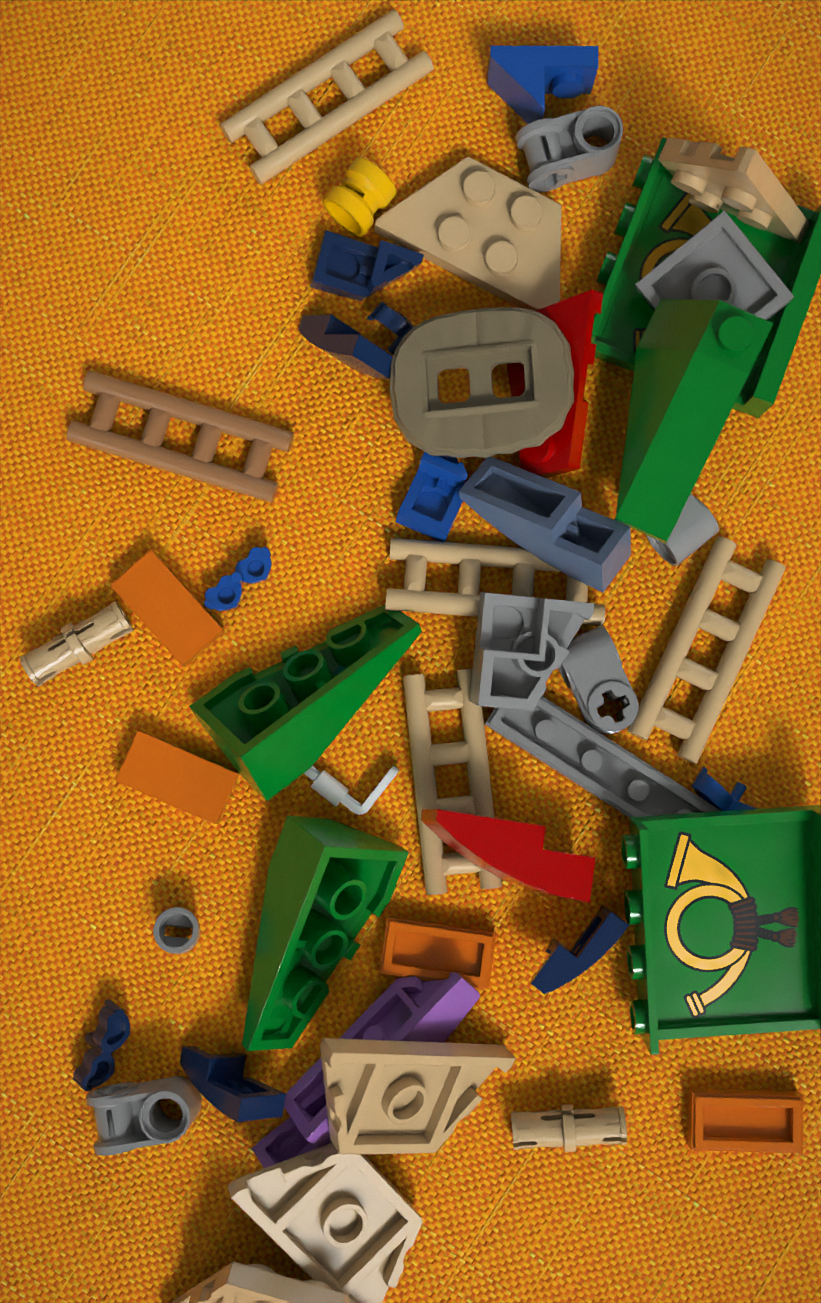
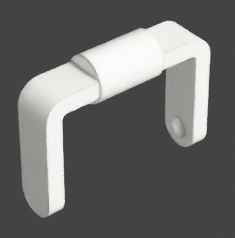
(336, 792)

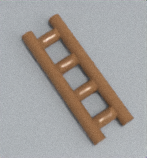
(162, 408)

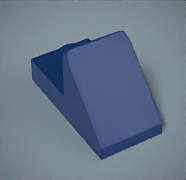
(529, 72)

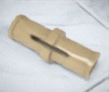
(76, 644)
(569, 1128)

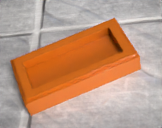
(167, 608)
(177, 777)
(437, 949)
(745, 1120)

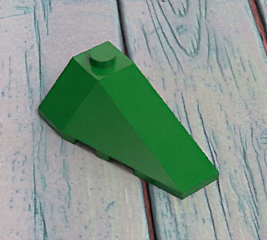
(680, 398)
(290, 713)
(314, 904)

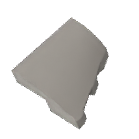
(520, 647)

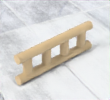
(318, 128)
(470, 559)
(739, 639)
(427, 755)

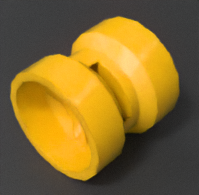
(359, 196)

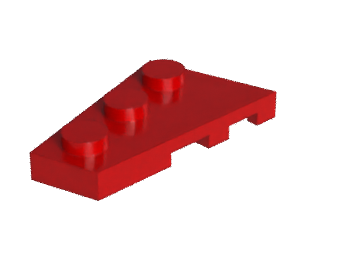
(563, 450)

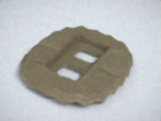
(478, 343)

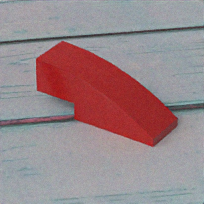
(514, 853)

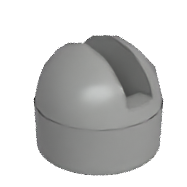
(177, 918)

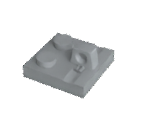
(718, 266)

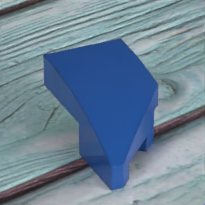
(433, 497)

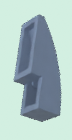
(549, 522)

